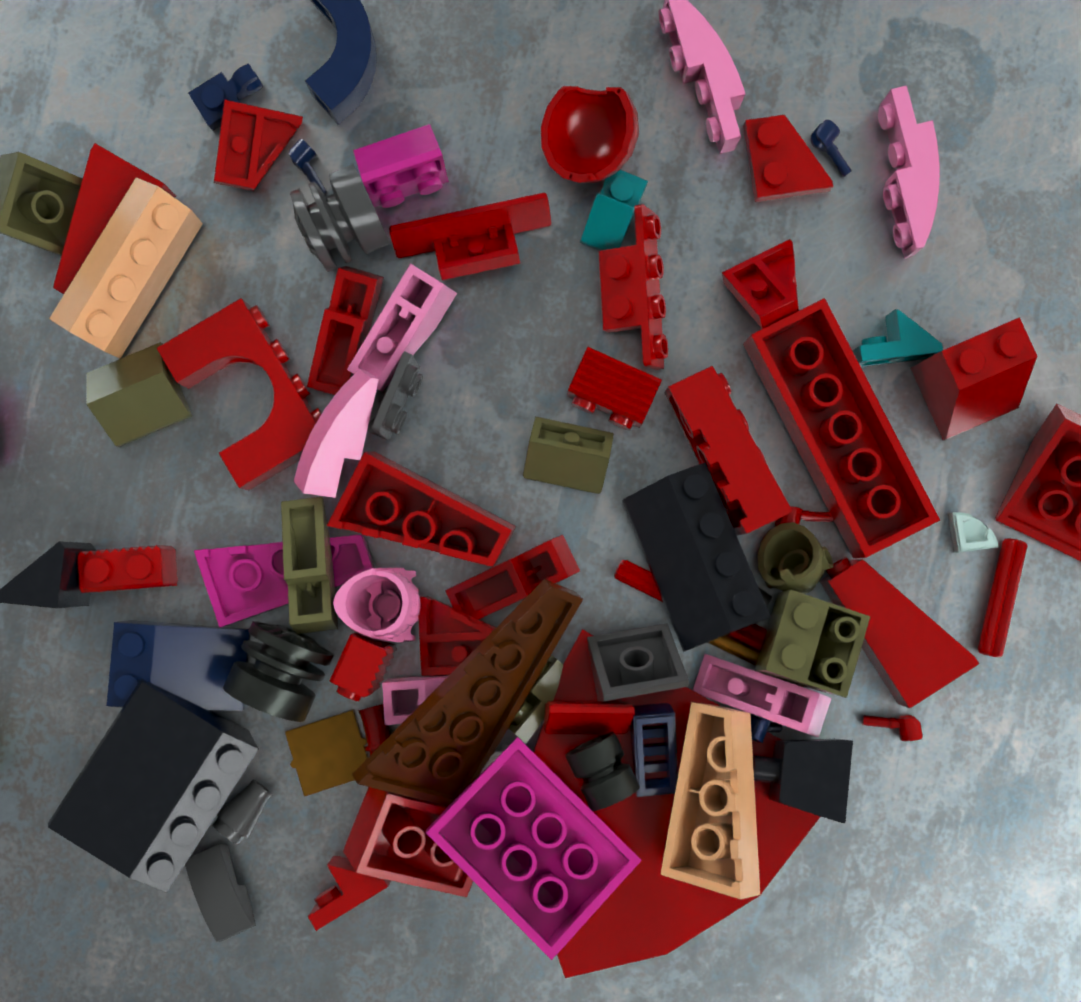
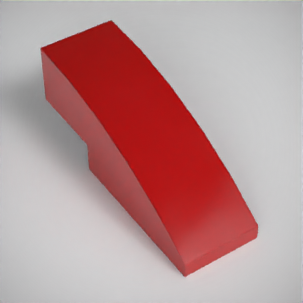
(344, 328)
(513, 579)

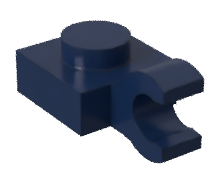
(211, 94)

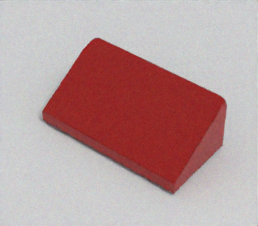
(587, 717)

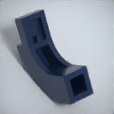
(350, 70)

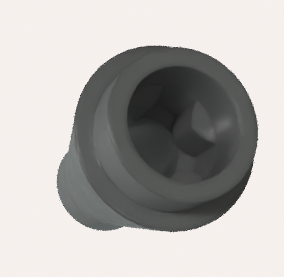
(242, 812)

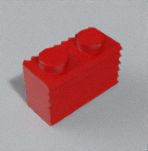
(613, 389)
(127, 568)
(361, 666)

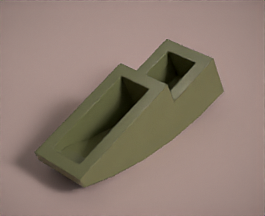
(308, 565)

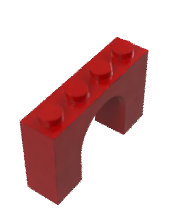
(235, 337)

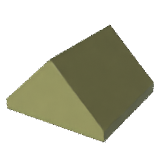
(135, 396)

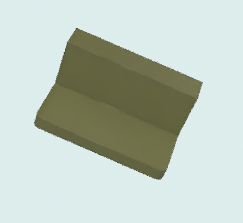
(568, 455)

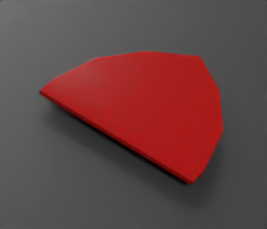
(648, 910)

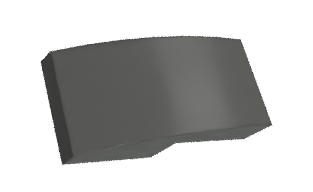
(218, 895)

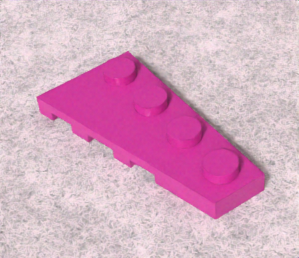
(251, 577)

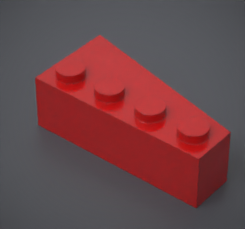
(722, 440)
(411, 510)

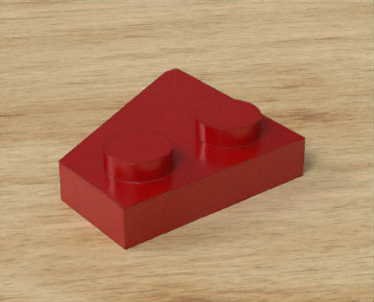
(251, 143)
(781, 161)
(766, 284)
(447, 636)

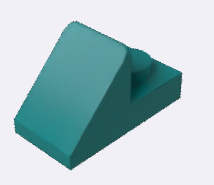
(613, 211)
(905, 343)

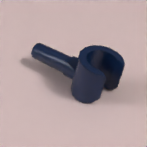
(823, 140)
(301, 156)
(760, 727)

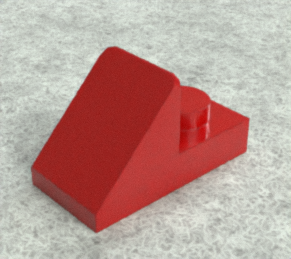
(354, 890)

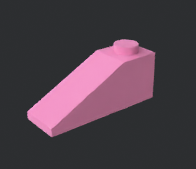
(403, 324)
(762, 695)

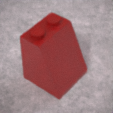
(977, 378)

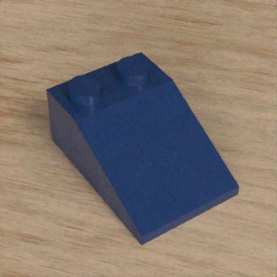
(177, 658)

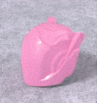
(380, 604)

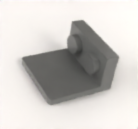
(387, 409)

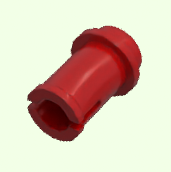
(374, 726)

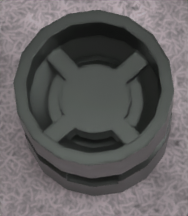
(603, 773)

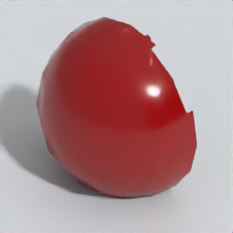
(589, 132)

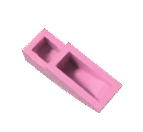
(337, 436)

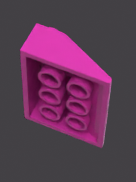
(533, 847)

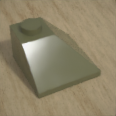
(36, 201)

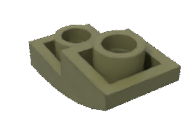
(533, 708)

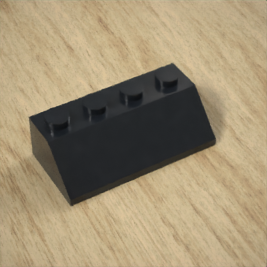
(695, 557)

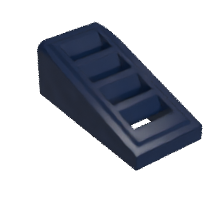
(654, 714)

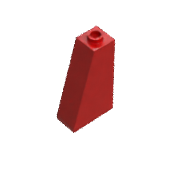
(101, 192)
(900, 640)

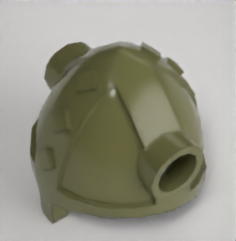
(792, 558)

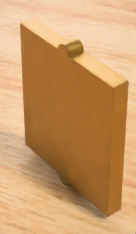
(327, 751)

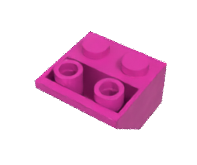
(401, 167)

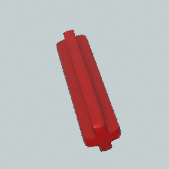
(1002, 597)

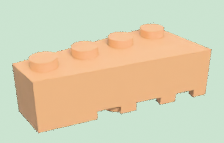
(714, 805)

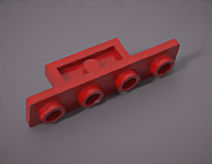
(473, 237)
(632, 288)

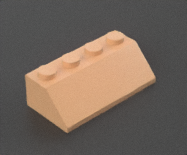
(127, 268)

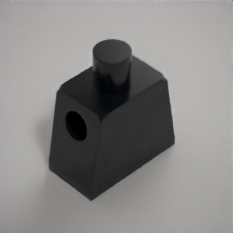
(808, 775)

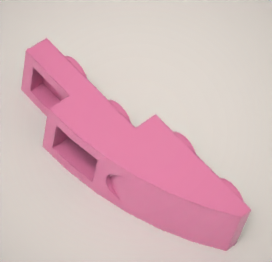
(704, 58)
(915, 184)

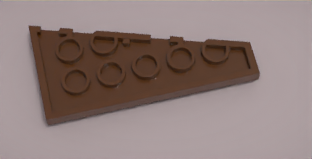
(467, 715)

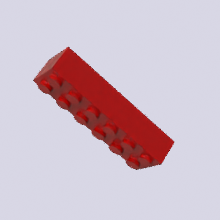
(840, 430)

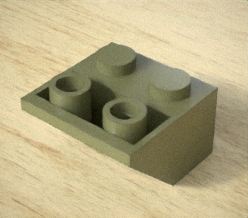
(812, 643)

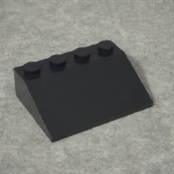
(154, 785)

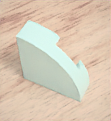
(970, 533)

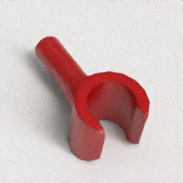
(799, 514)
(908, 726)

